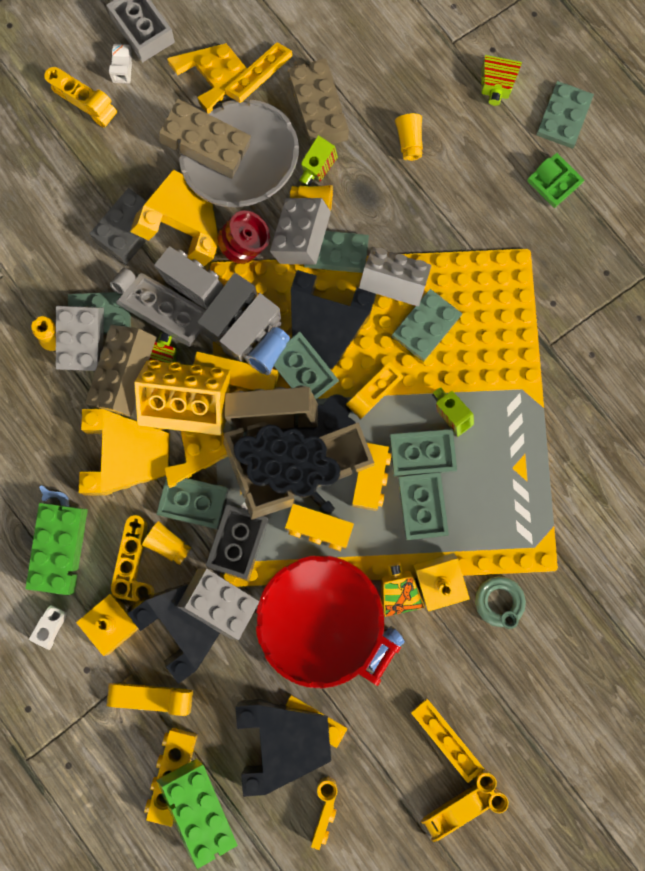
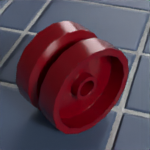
(243, 237)

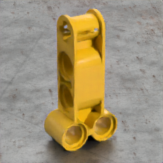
(92, 102)
(465, 807)

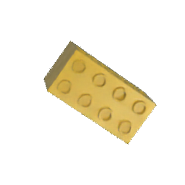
(182, 397)

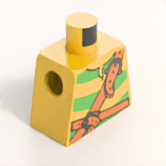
(399, 592)

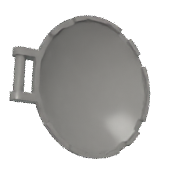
(264, 166)

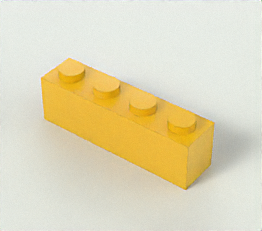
(242, 375)

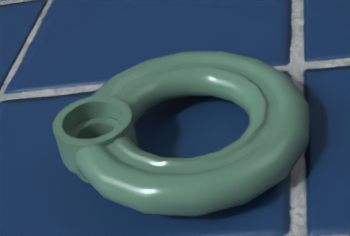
(499, 619)

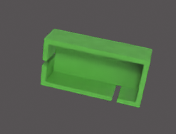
(56, 548)
(197, 813)

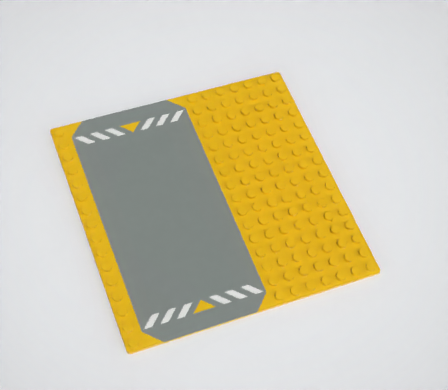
(491, 360)

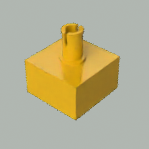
(441, 582)
(108, 624)

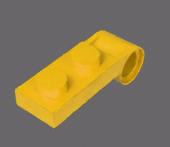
(374, 390)
(327, 813)

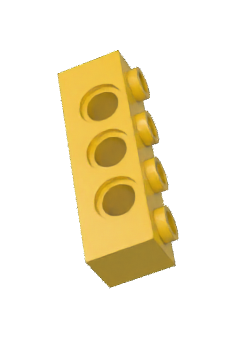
(185, 742)

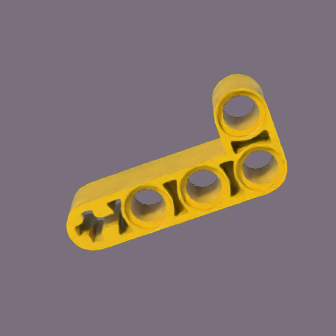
(134, 558)
(152, 698)

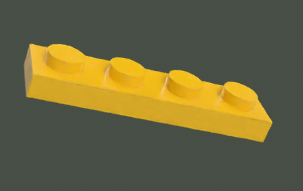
(258, 72)
(447, 740)

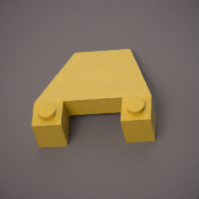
(183, 210)
(128, 456)

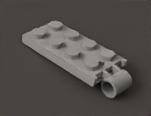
(158, 305)

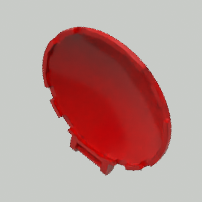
(322, 623)

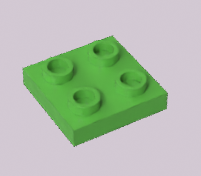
(555, 180)

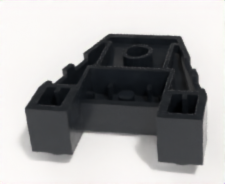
(326, 323)
(189, 633)
(290, 740)

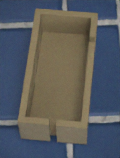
(318, 102)
(205, 138)
(118, 368)
(272, 406)
(348, 450)
(259, 499)

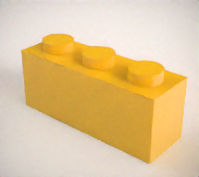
(370, 481)
(318, 527)

